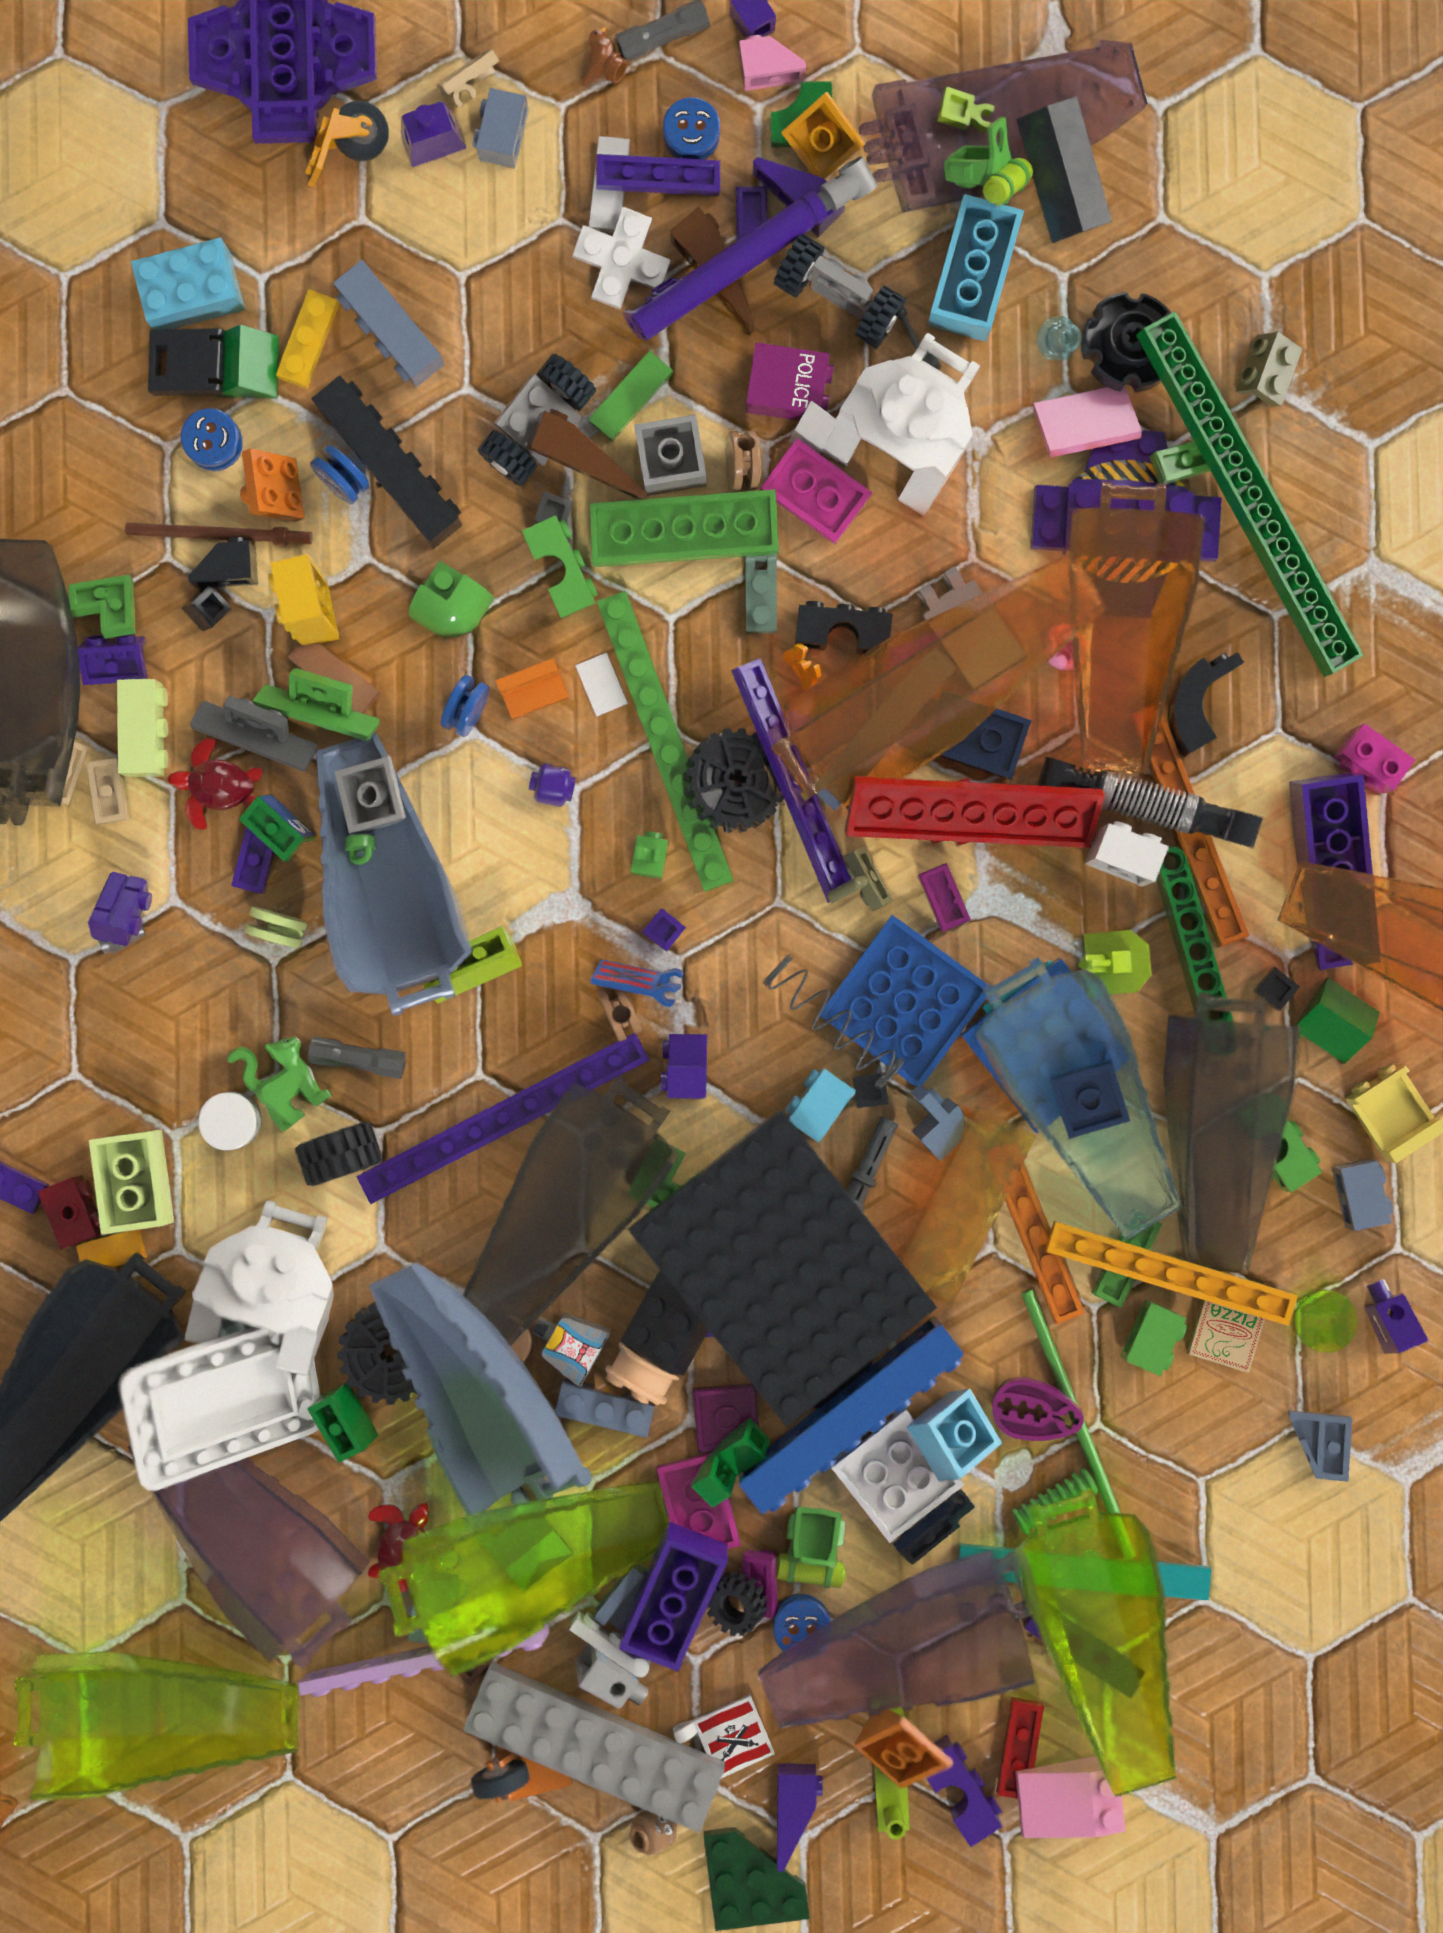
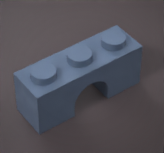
(604, 1409)

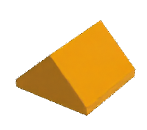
(823, 137)

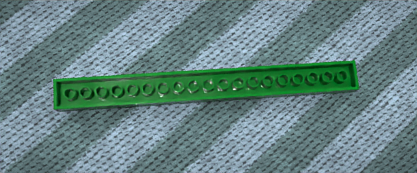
(1249, 494)

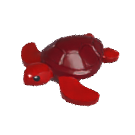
(213, 784)
(392, 1539)

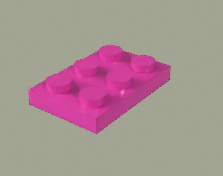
(816, 491)
(689, 1509)

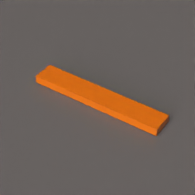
(1034, 1234)

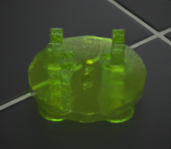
(1325, 1336)

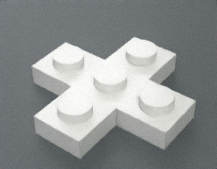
(621, 258)

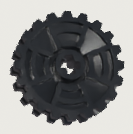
(717, 796)
(367, 1362)

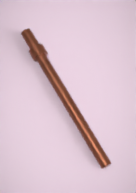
(279, 535)

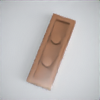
(320, 661)

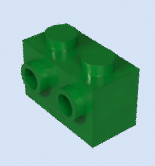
(343, 1422)

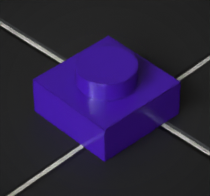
(664, 930)

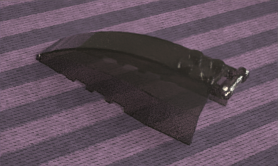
(1226, 1121)
(569, 1201)

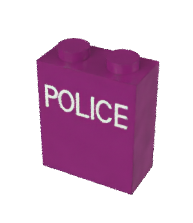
(787, 381)

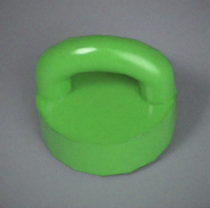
(360, 843)

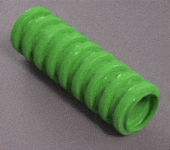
(1068, 1489)

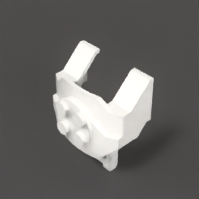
(911, 416)
(269, 1283)

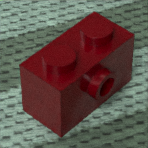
(71, 1211)

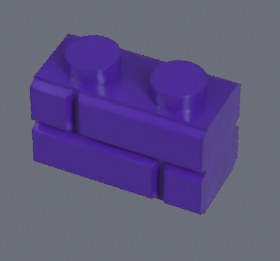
(119, 909)

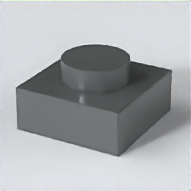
(553, 505)

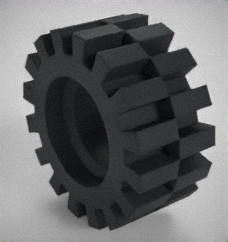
(746, 1594)

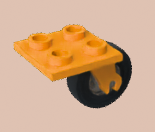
(355, 130)

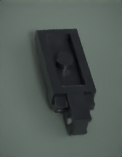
(934, 1527)

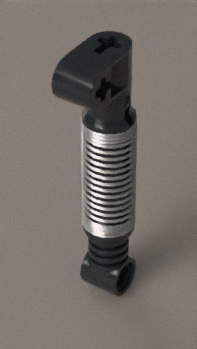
(1183, 813)

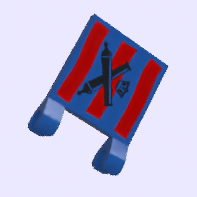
(637, 980)

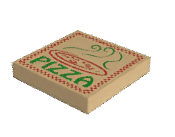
(1225, 1336)

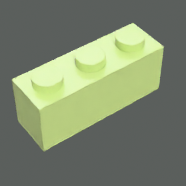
(141, 728)

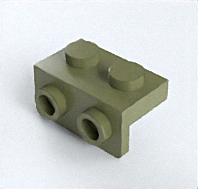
(1269, 368)

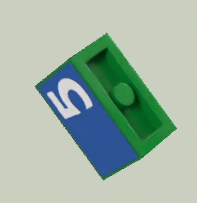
(276, 826)

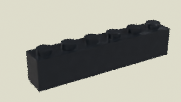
(387, 461)

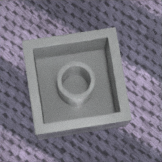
(670, 455)

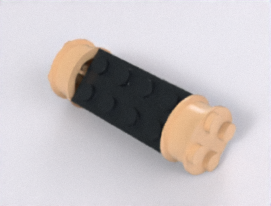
(657, 1344)

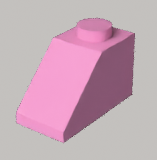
(768, 63)

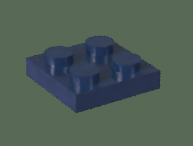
(1090, 1099)

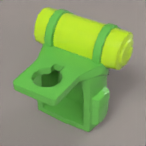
(989, 167)
(813, 1548)

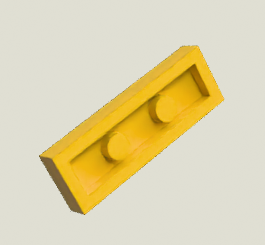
(307, 339)

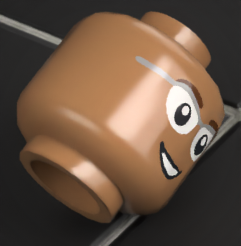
(652, 1833)

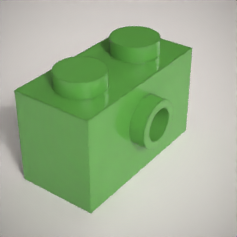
(1154, 1338)

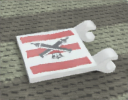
(730, 1734)

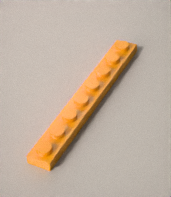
(1171, 1273)

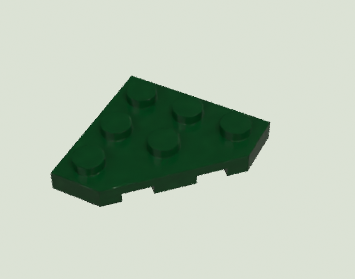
(747, 1884)

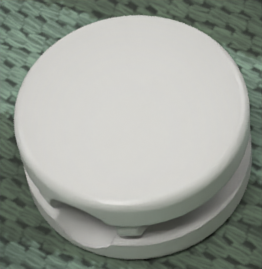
(229, 1120)

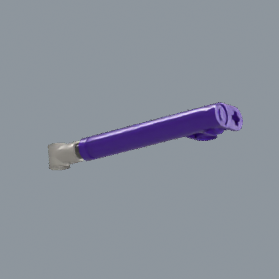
(680, 296)

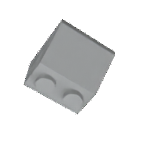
(370, 795)

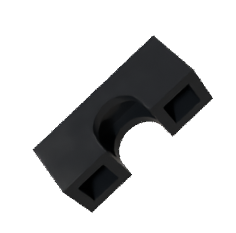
(817, 622)

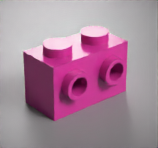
(1375, 758)

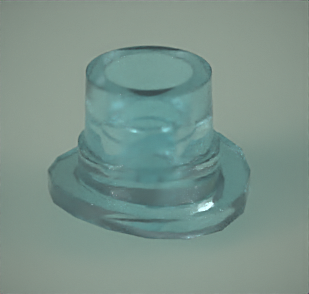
(1058, 338)

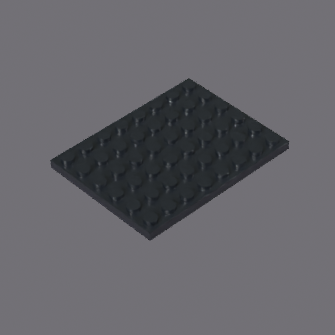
(782, 1267)

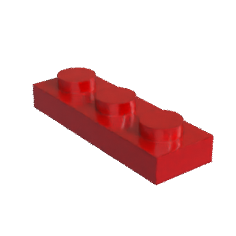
(1019, 1743)

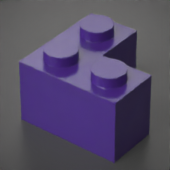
(686, 1067)

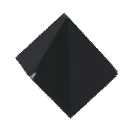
(206, 608)

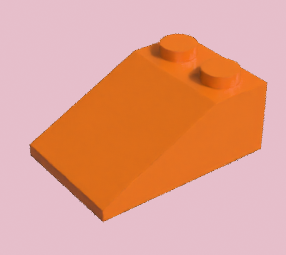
(900, 1749)

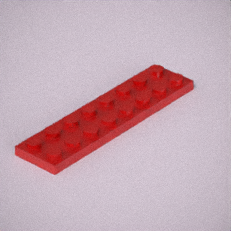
(973, 812)

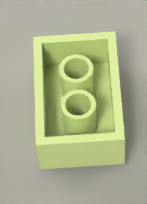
(131, 1182)

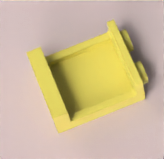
(1394, 1113)

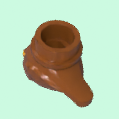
(604, 59)

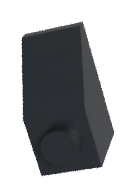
(227, 565)

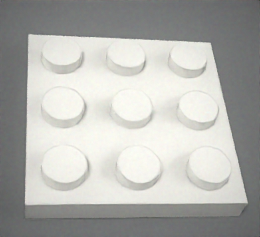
(893, 1478)

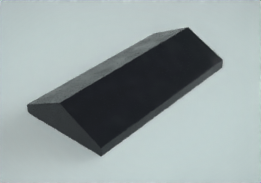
(1064, 169)

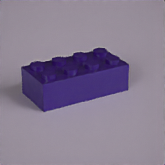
(673, 1596)

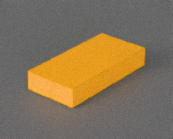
(113, 1249)

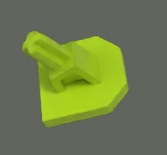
(1118, 960)

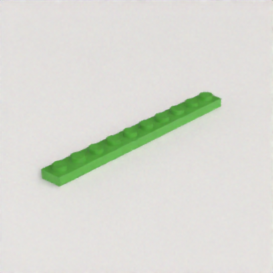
(662, 737)

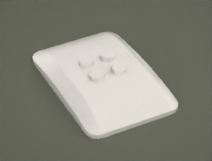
(214, 1406)

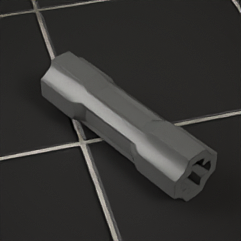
(682, 22)
(335, 1053)

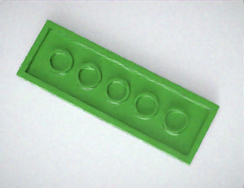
(684, 528)

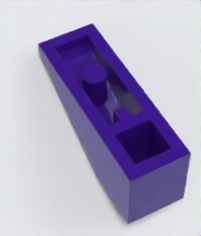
(790, 185)
(796, 1802)

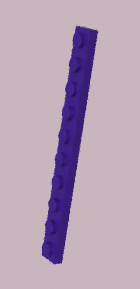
(500, 1119)

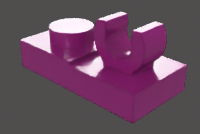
(763, 1569)

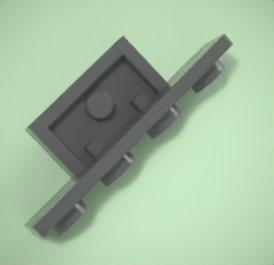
(254, 730)

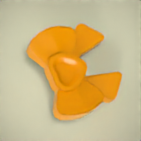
(801, 667)

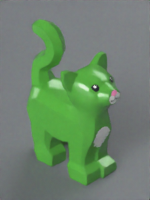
(282, 1087)

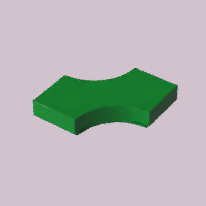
(809, 93)

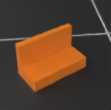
(532, 688)

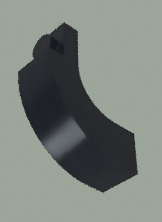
(1185, 707)

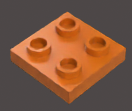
(272, 485)

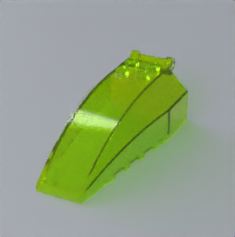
(514, 1568)
(1104, 1626)
(146, 1719)

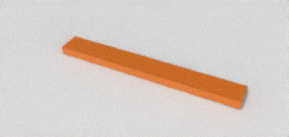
(1199, 848)

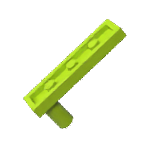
(891, 1802)

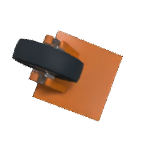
(515, 1778)

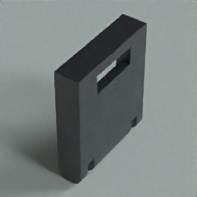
(190, 361)

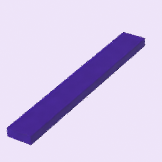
(808, 814)

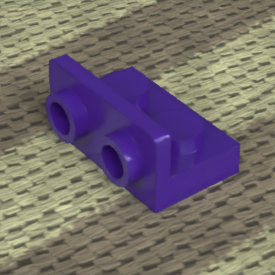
(111, 659)

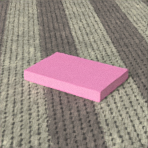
(1086, 421)

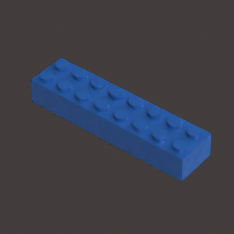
(851, 1414)

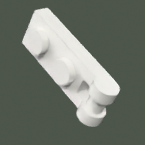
(608, 1643)

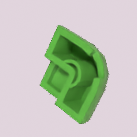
(449, 602)

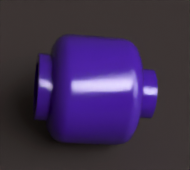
(552, 785)

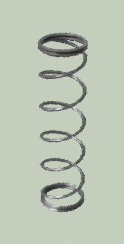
(892, 1068)

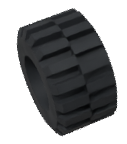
(338, 1153)

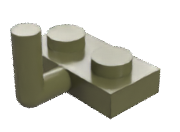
(865, 878)

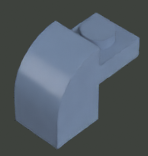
(942, 1127)

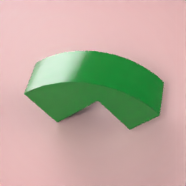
(731, 1457)

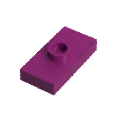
(943, 897)

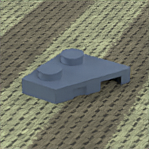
(1324, 1442)

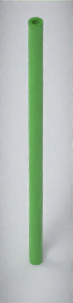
(1064, 1386)

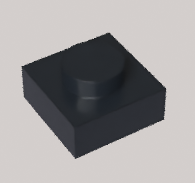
(1276, 988)
(865, 1092)

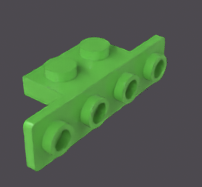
(318, 702)

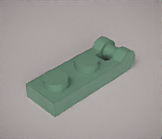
(761, 595)

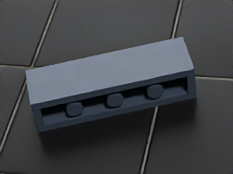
(388, 323)

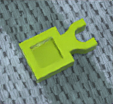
(959, 110)

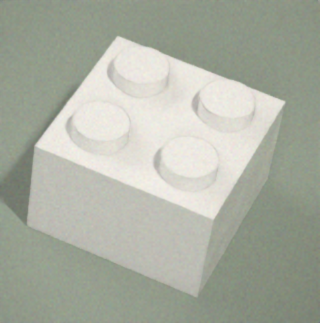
(1127, 853)

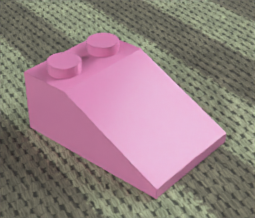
(1067, 1801)

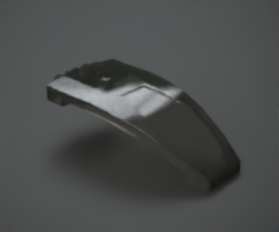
(35, 679)

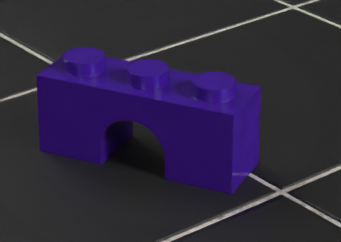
(975, 1813)

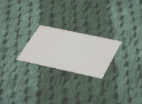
(814, 427)
(601, 684)

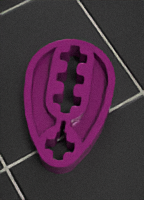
(1034, 1392)

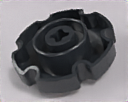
(1107, 343)

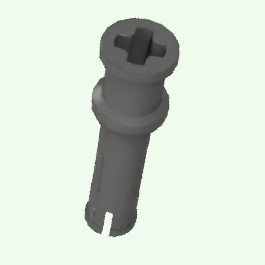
(863, 1178)

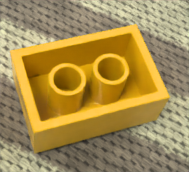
(303, 600)

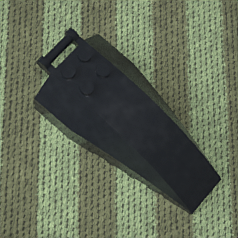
(72, 1364)

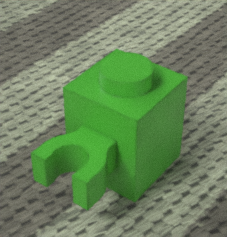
(649, 855)

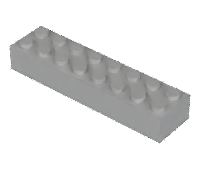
(595, 1747)

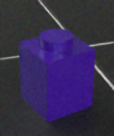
(753, 17)

